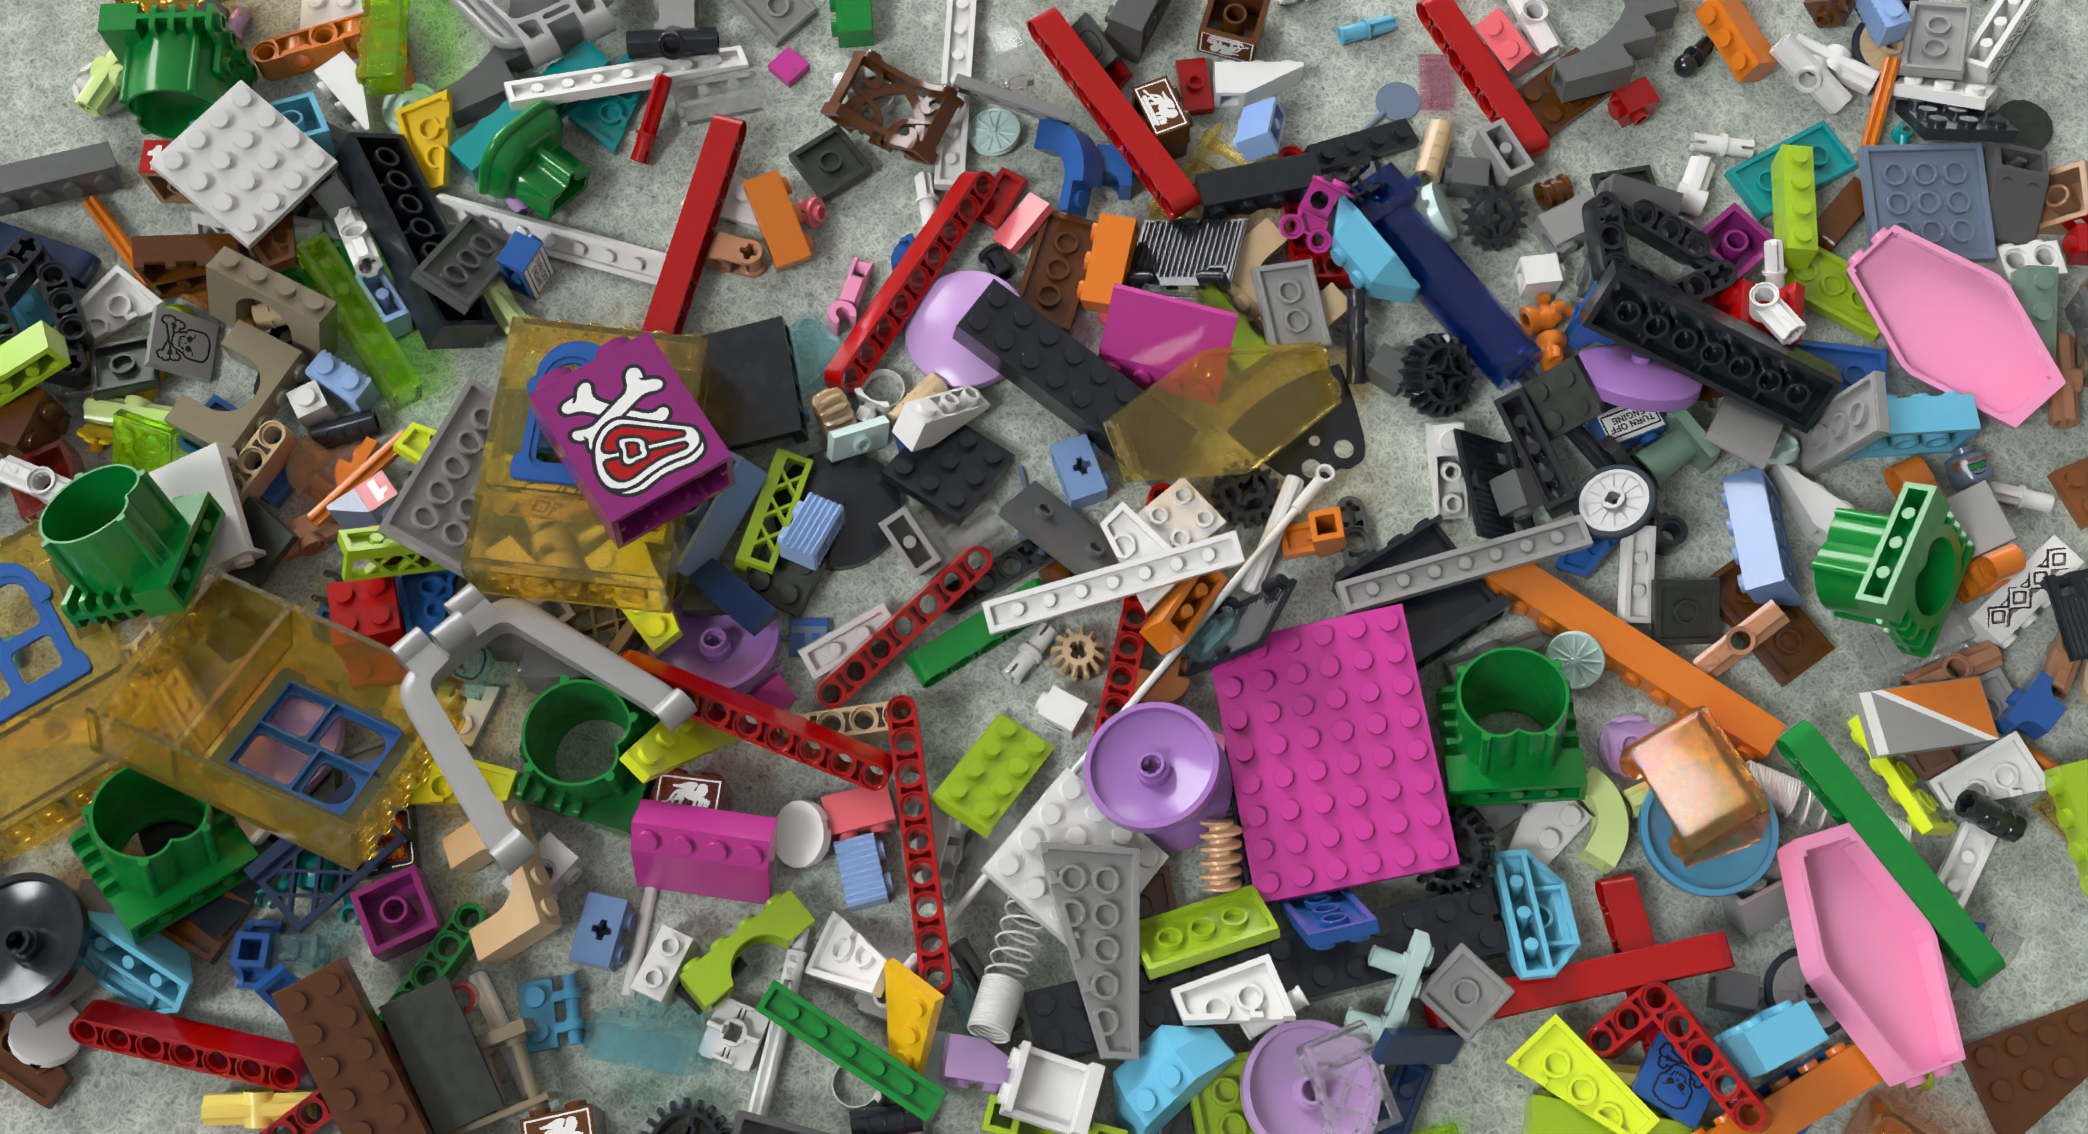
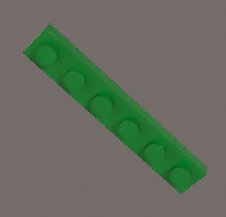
(852, 1051)

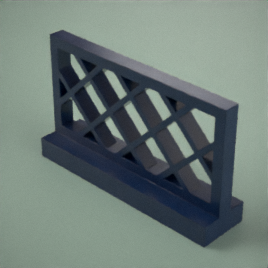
(284, 853)

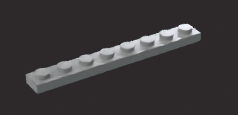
(1463, 565)

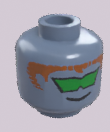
(1968, 467)

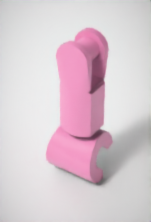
(850, 297)

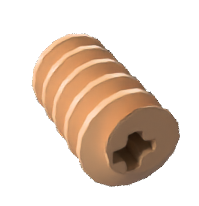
(1221, 855)

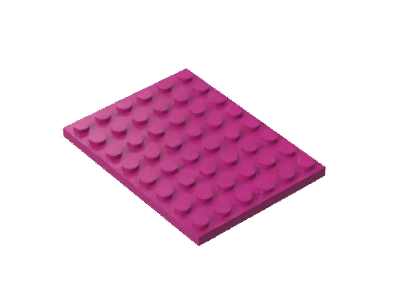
(1333, 758)

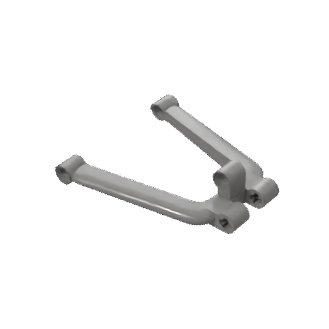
(543, 33)
(470, 627)

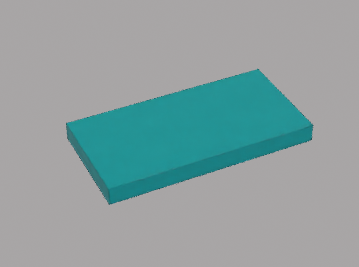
(1753, 177)

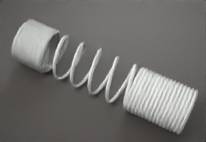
(1785, 791)
(998, 994)

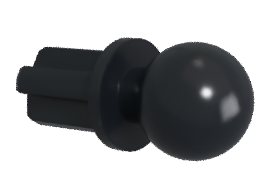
(1693, 57)

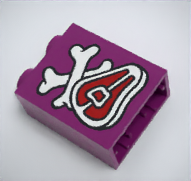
(632, 437)

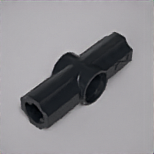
(653, 43)

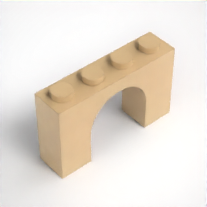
(1257, 250)
(530, 908)

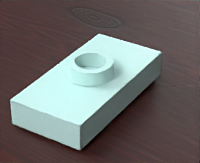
(857, 438)

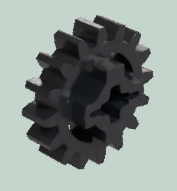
(1491, 205)
(1258, 498)

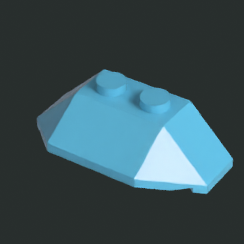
(1368, 257)
(1534, 915)
(144, 975)
(1169, 1073)

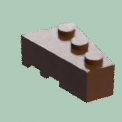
(178, 262)

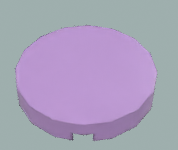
(1614, 739)

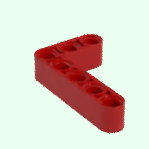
(1321, 261)
(1687, 1046)

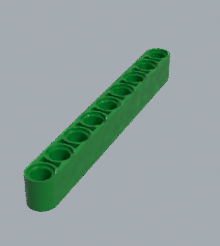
(1851, 803)

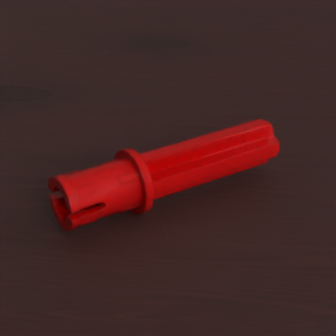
(651, 120)

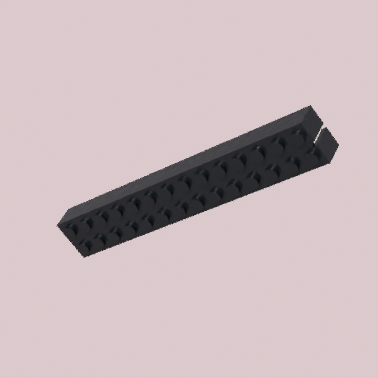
(1063, 1027)

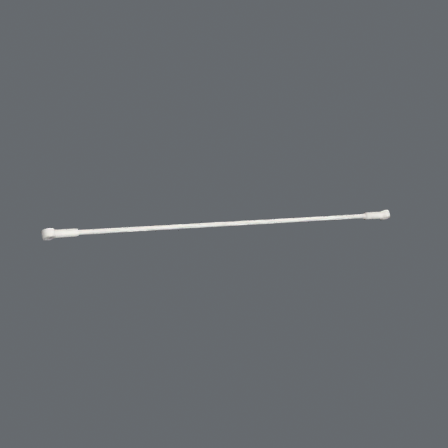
(1296, 508)

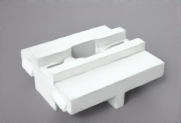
(745, 1050)

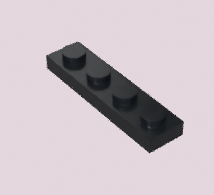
(1364, 146)

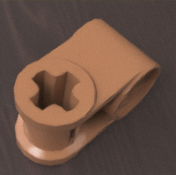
(734, 255)

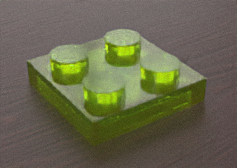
(143, 441)

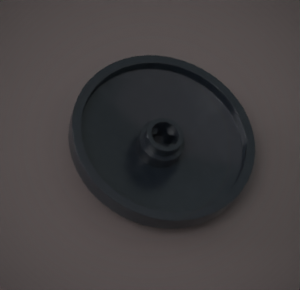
(866, 502)
(40, 939)

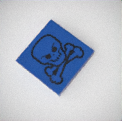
(1670, 1083)

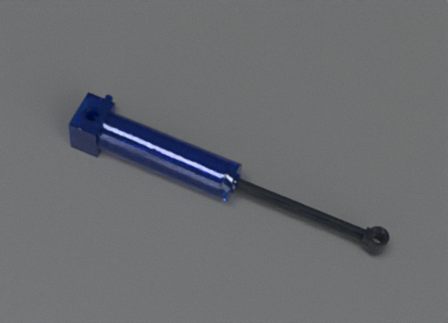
(1473, 312)

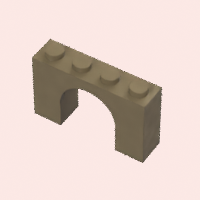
(238, 281)
(280, 371)

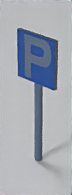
(804, 631)

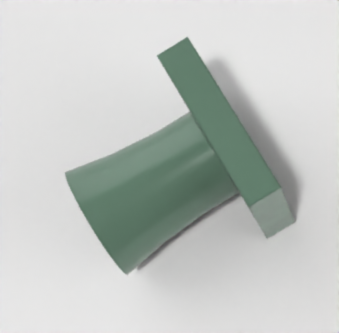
(1680, 445)

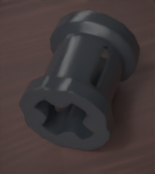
(996, 261)

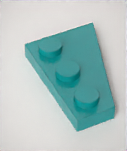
(606, 117)

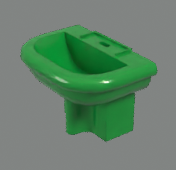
(530, 162)

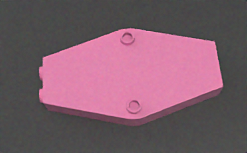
(1954, 325)
(1870, 956)

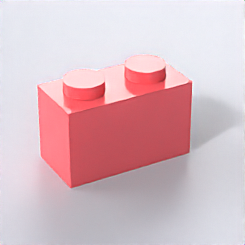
(1508, 43)
(859, 813)

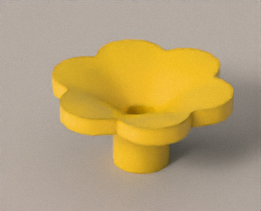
(96, 436)

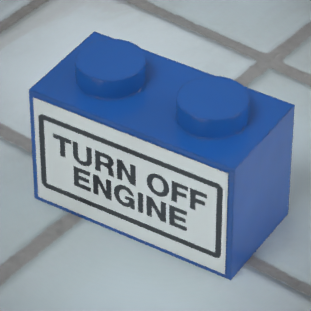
(525, 265)
(1627, 427)

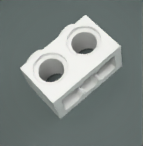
(2032, 253)

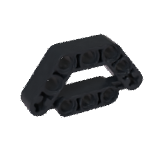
(1621, 219)
(30, 262)

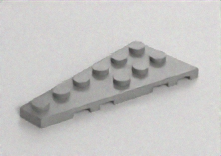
(439, 494)
(1099, 916)

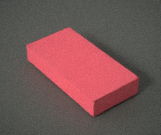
(1022, 223)

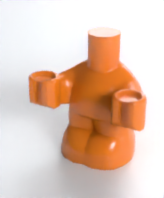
(1545, 315)
(1553, 344)

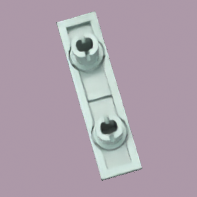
(1407, 983)

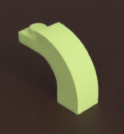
(1609, 822)

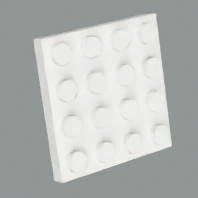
(244, 164)
(1060, 816)

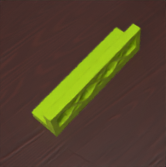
(762, 511)
(371, 545)

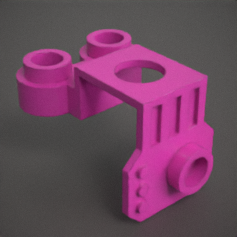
(1312, 220)

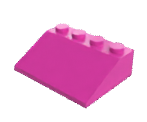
(1155, 333)
(704, 851)

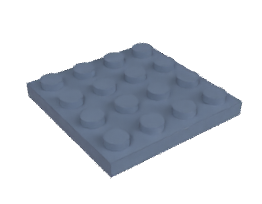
(1932, 193)

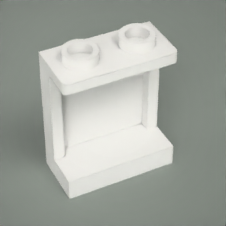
(1050, 1090)

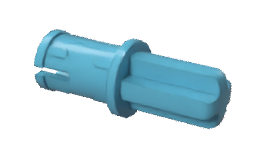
(1365, 29)

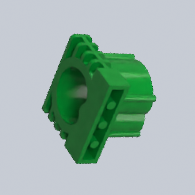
(173, 62)
(127, 544)
(1895, 567)
(1515, 765)
(604, 801)
(178, 879)

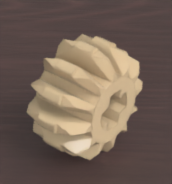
(832, 410)
(1076, 642)

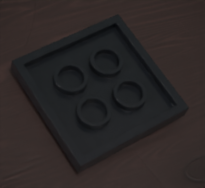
(1955, 123)
(950, 474)

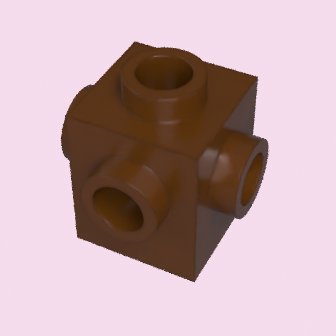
(1829, 12)

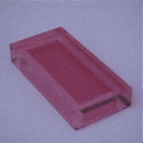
(1434, 82)

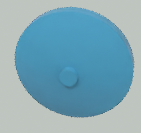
(1710, 878)

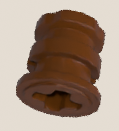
(1553, 191)

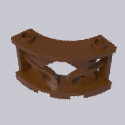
(917, 144)

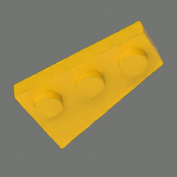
(428, 133)
(911, 1015)

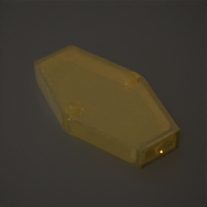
(1223, 412)

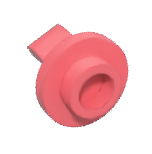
(812, 211)

